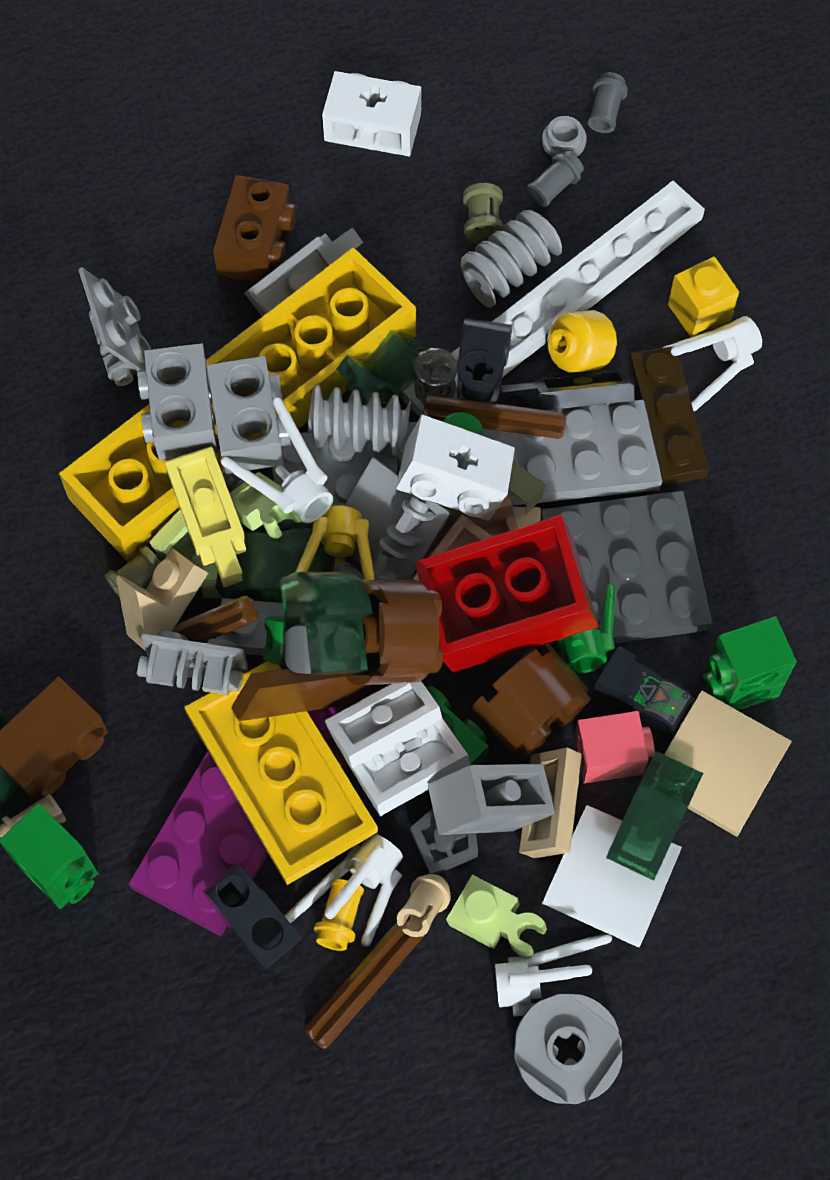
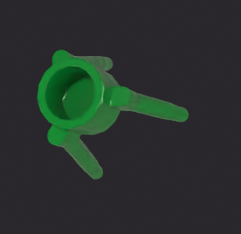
(588, 649)

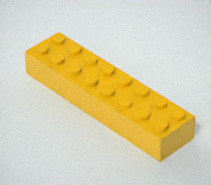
(304, 340)

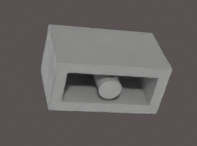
(490, 798)

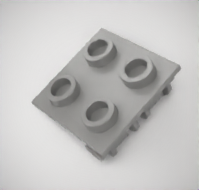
(115, 329)
(399, 522)
(171, 654)

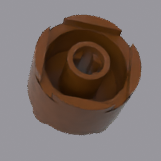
(400, 633)
(532, 699)

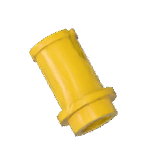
(338, 932)

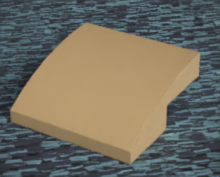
(733, 756)

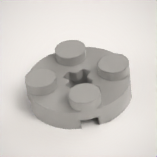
(598, 1042)

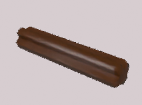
(499, 416)
(219, 620)
(360, 986)

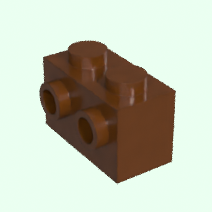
(254, 229)
(49, 739)

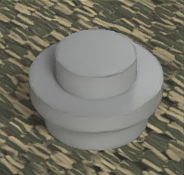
(564, 135)

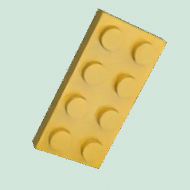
(284, 782)

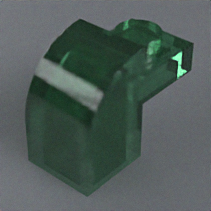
(386, 371)
(333, 614)

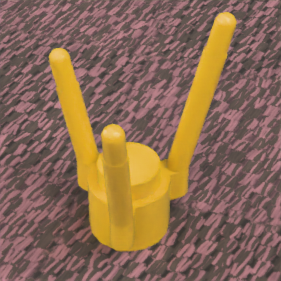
(340, 532)

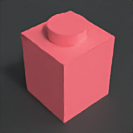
(613, 746)

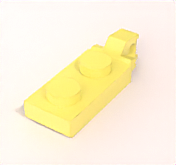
(208, 512)

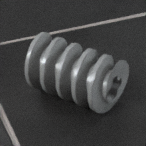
(509, 254)
(358, 421)

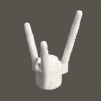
(731, 341)
(300, 490)
(369, 864)
(521, 978)

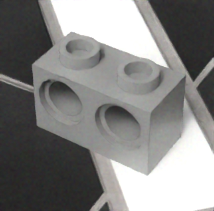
(185, 400)
(242, 415)

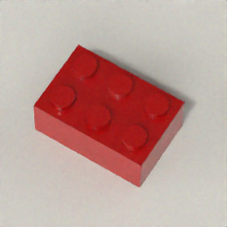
(508, 593)

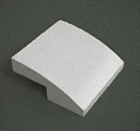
(397, 744)
(602, 890)

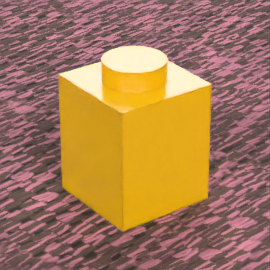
(703, 297)

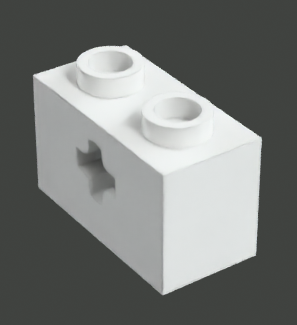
(372, 113)
(455, 468)

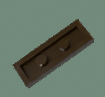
(670, 413)

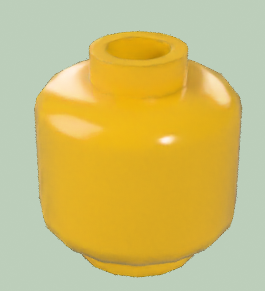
(582, 341)

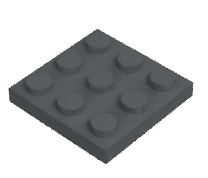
(650, 558)

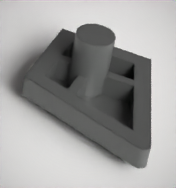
(442, 851)

